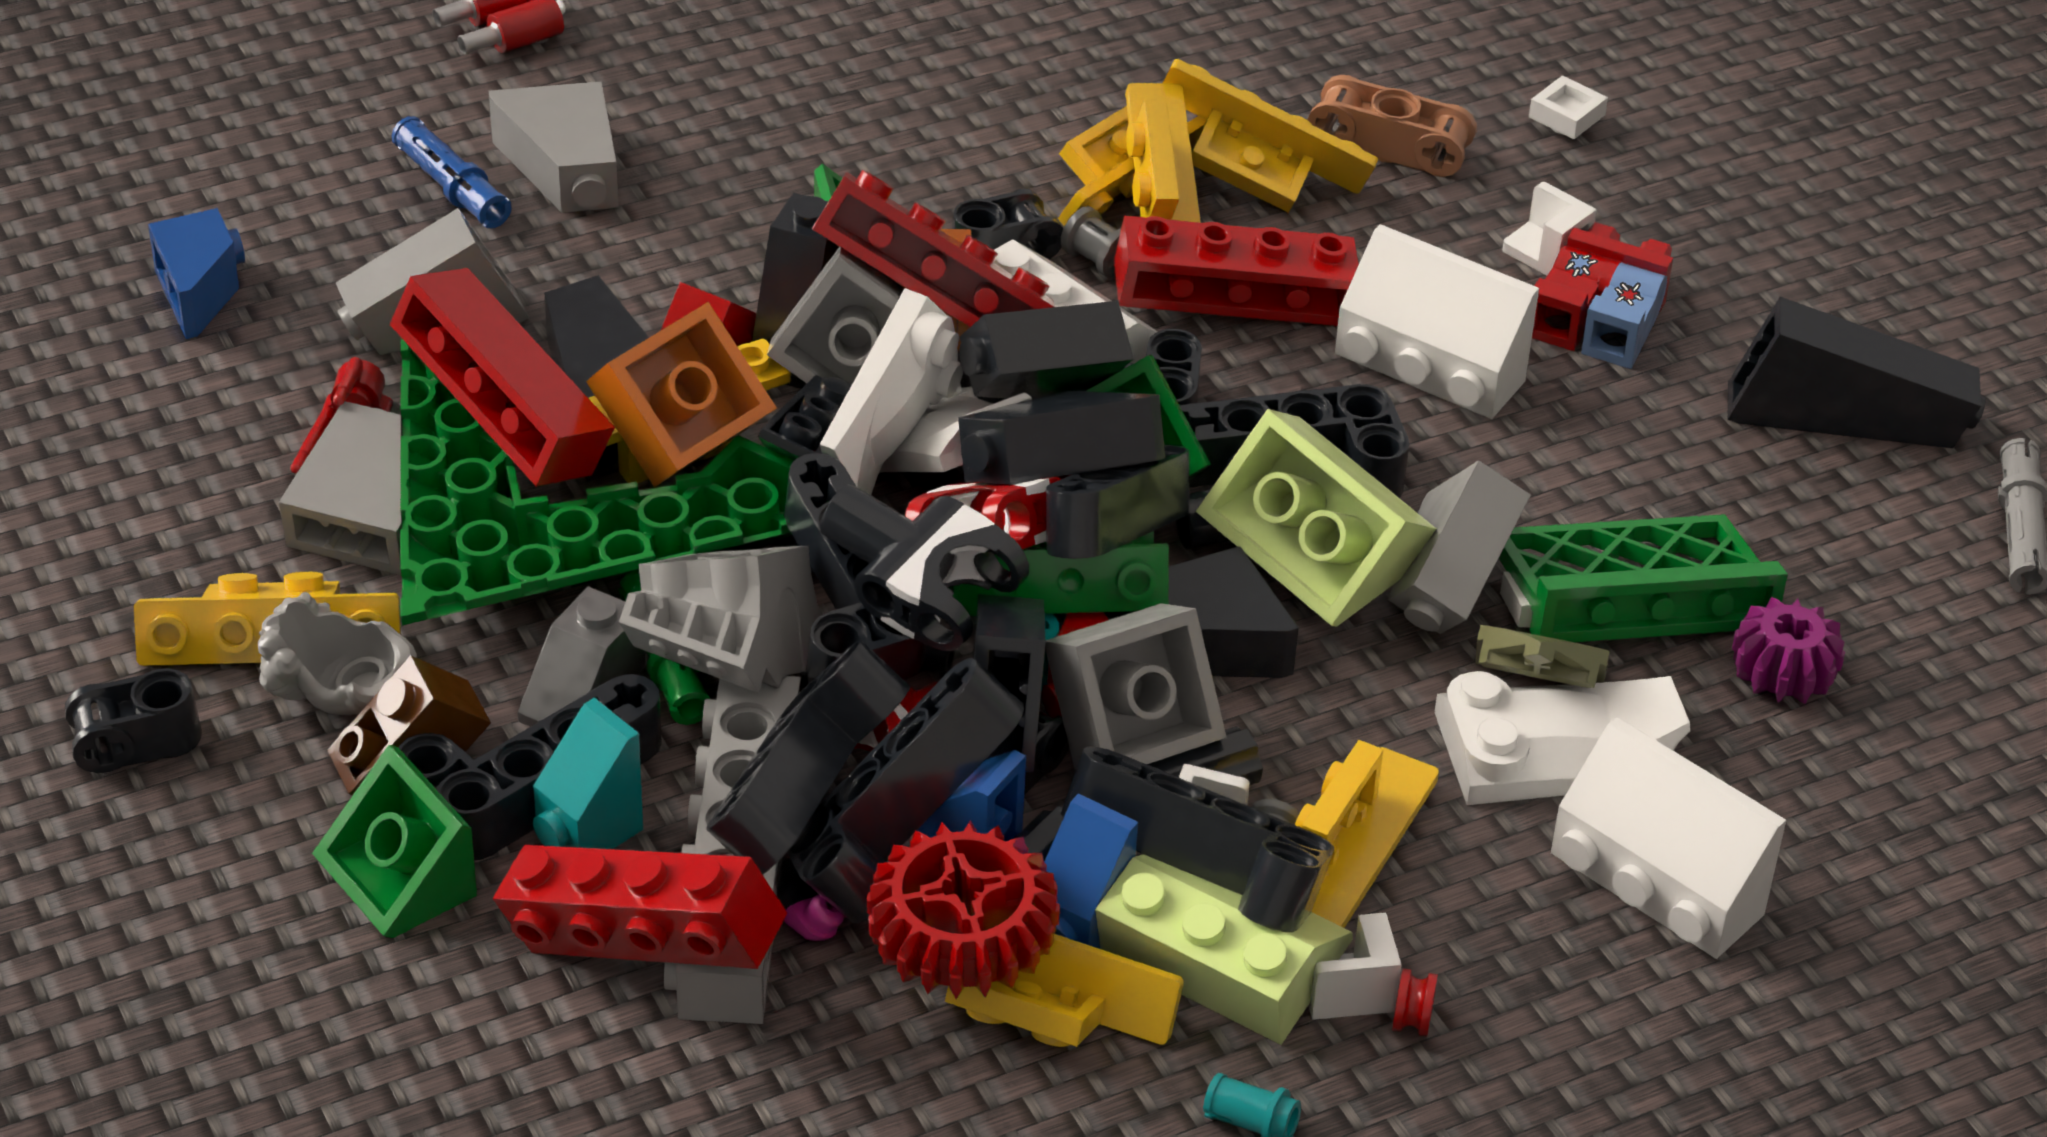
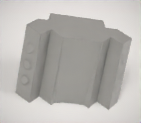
(727, 613)

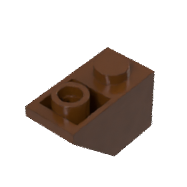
(410, 703)

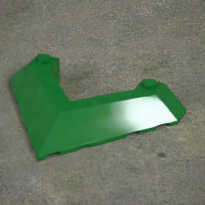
(480, 544)

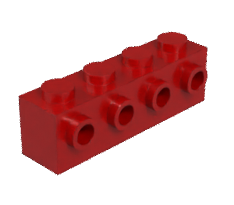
(923, 257)
(1233, 270)
(501, 376)
(641, 905)

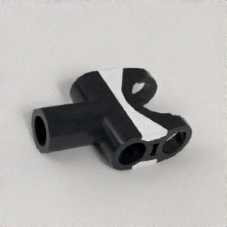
(920, 560)

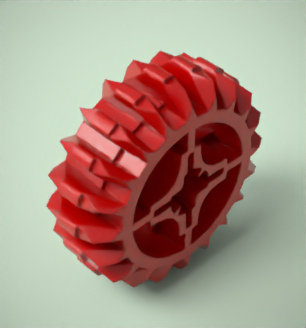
(963, 909)

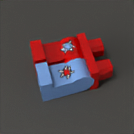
(1603, 291)

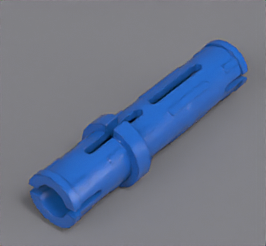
(481, 200)

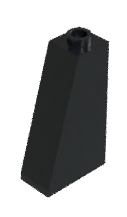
(585, 333)
(1851, 382)

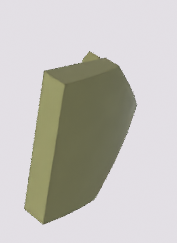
(1541, 657)

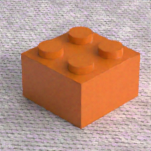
(681, 394)

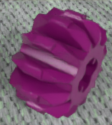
(1788, 650)

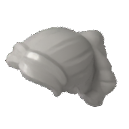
(327, 656)

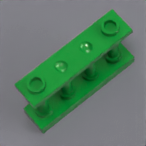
(1117, 581)

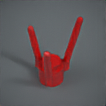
(355, 383)

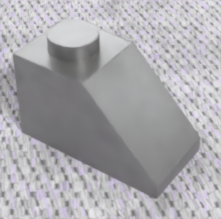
(579, 655)

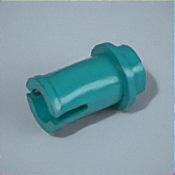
(1252, 1107)

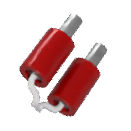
(509, 22)

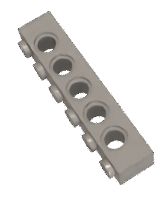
(736, 728)

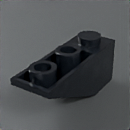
(805, 418)

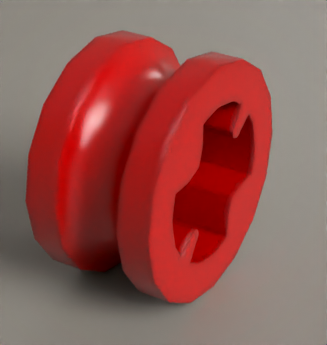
(1415, 1002)

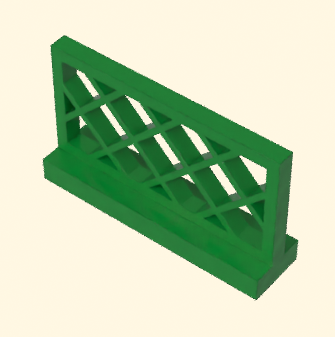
(1635, 602)

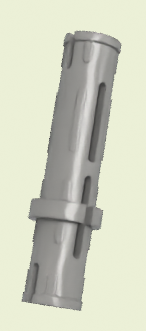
(2024, 500)

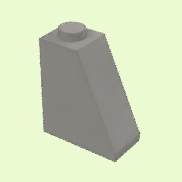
(559, 142)
(377, 287)
(350, 491)
(1473, 523)

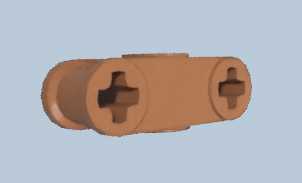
(1395, 124)

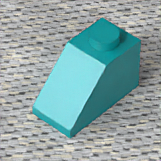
(591, 784)

